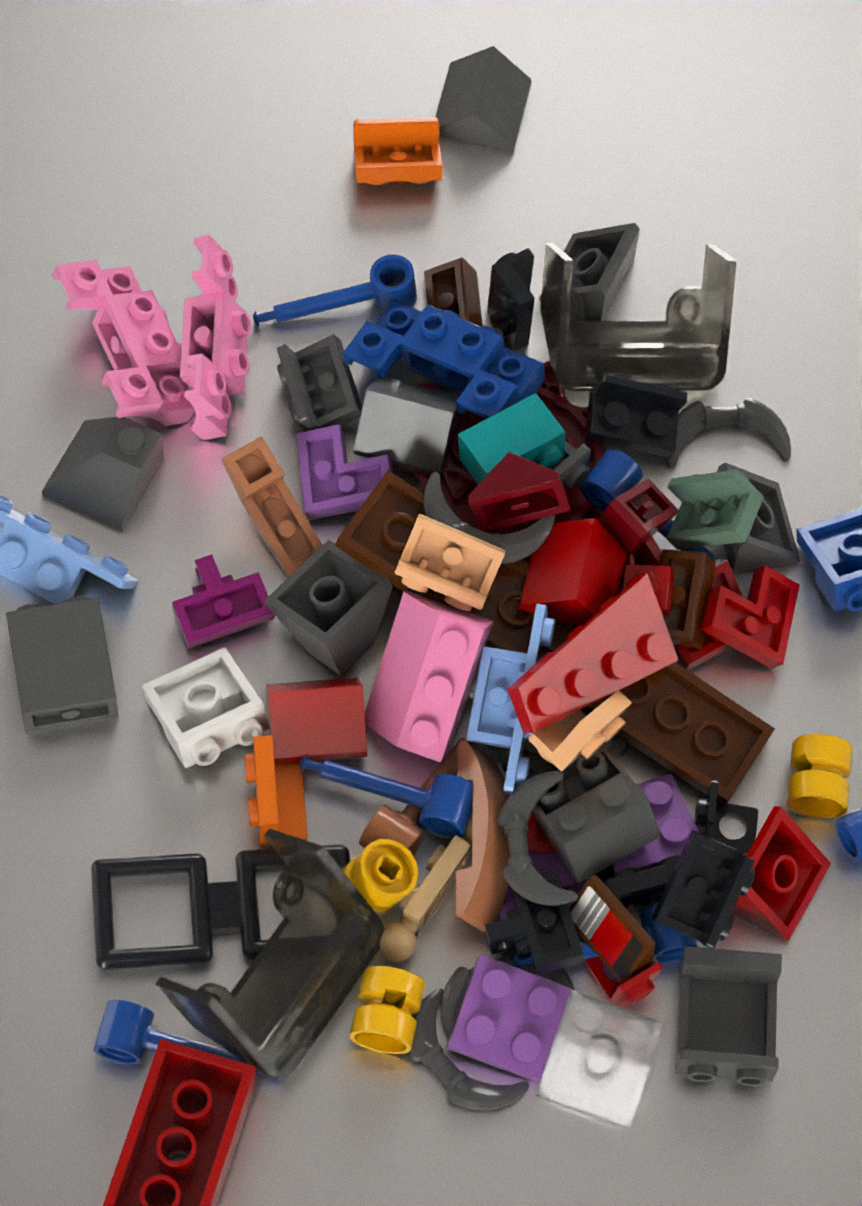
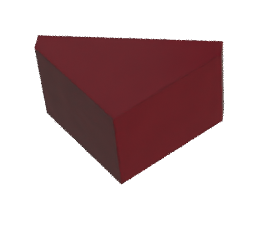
(517, 494)
(637, 515)

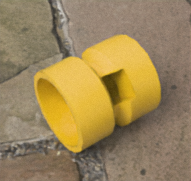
(819, 776)
(383, 874)
(385, 1018)

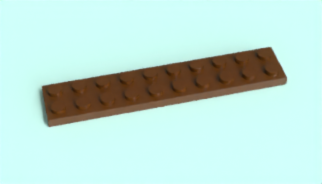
(672, 711)

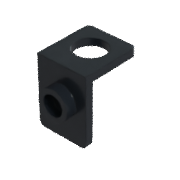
(710, 813)

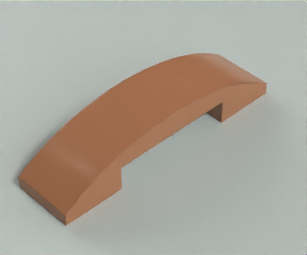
(271, 505)
(482, 886)

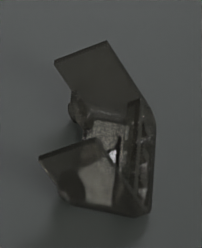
(682, 351)
(300, 971)

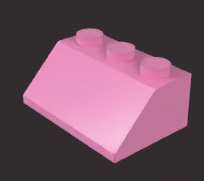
(426, 675)

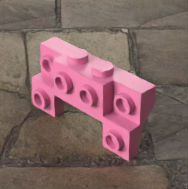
(134, 338)
(213, 342)

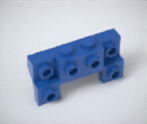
(449, 353)

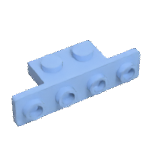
(49, 562)
(493, 713)

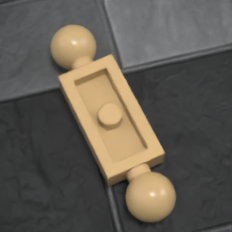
(399, 939)

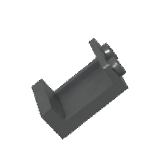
(61, 663)
(727, 1015)

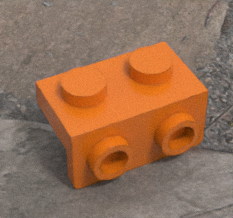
(397, 150)
(278, 792)

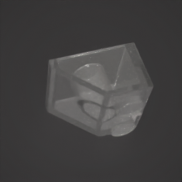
(600, 1059)

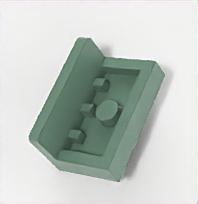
(713, 509)

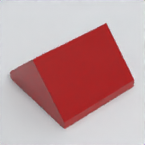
(574, 572)
(317, 720)
(785, 876)

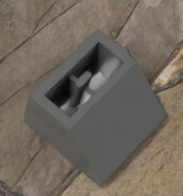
(595, 815)

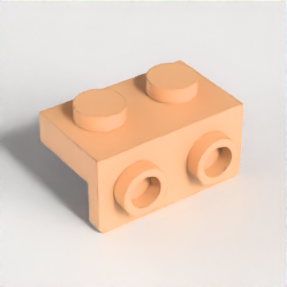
(449, 563)
(580, 734)

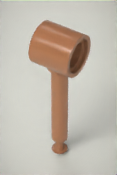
(402, 824)

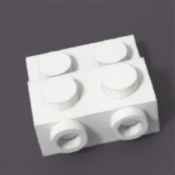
(206, 708)

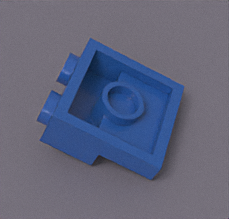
(836, 555)

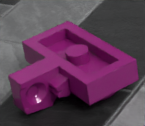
(220, 605)

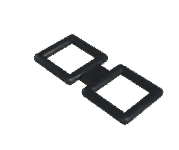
(214, 906)

